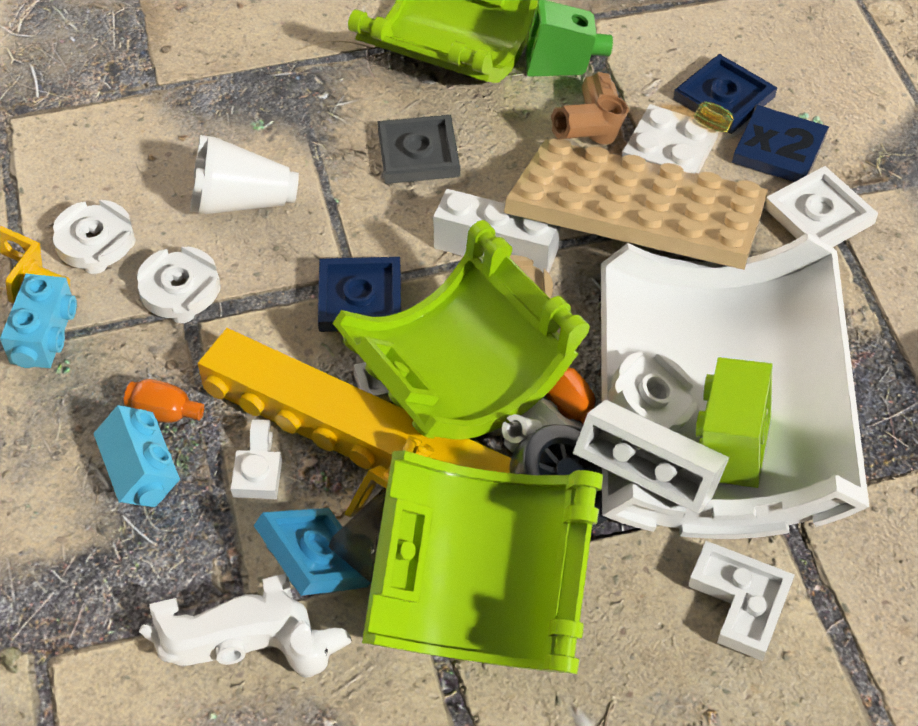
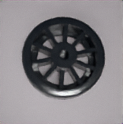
(551, 453)

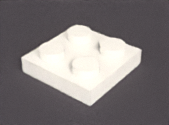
(671, 138)
(821, 207)

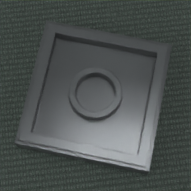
(418, 149)

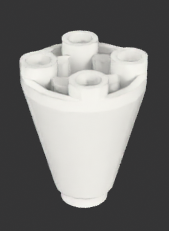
(238, 179)

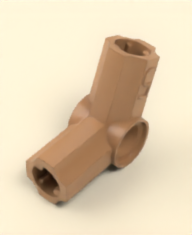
(597, 118)

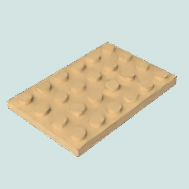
(639, 202)

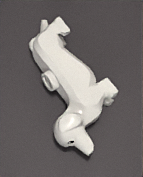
(244, 626)

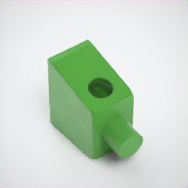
(563, 40)

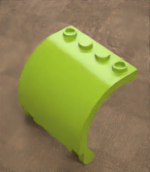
(459, 35)
(471, 347)
(482, 564)

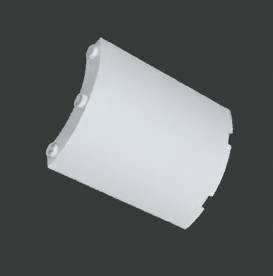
(774, 312)

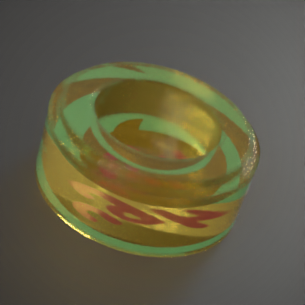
(714, 116)

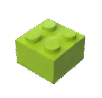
(737, 417)

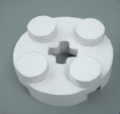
(95, 252)
(180, 301)
(640, 375)

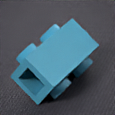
(38, 321)
(136, 456)

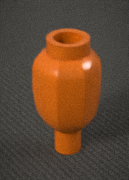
(572, 396)
(163, 399)

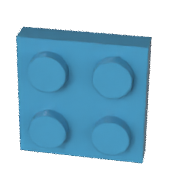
(301, 547)

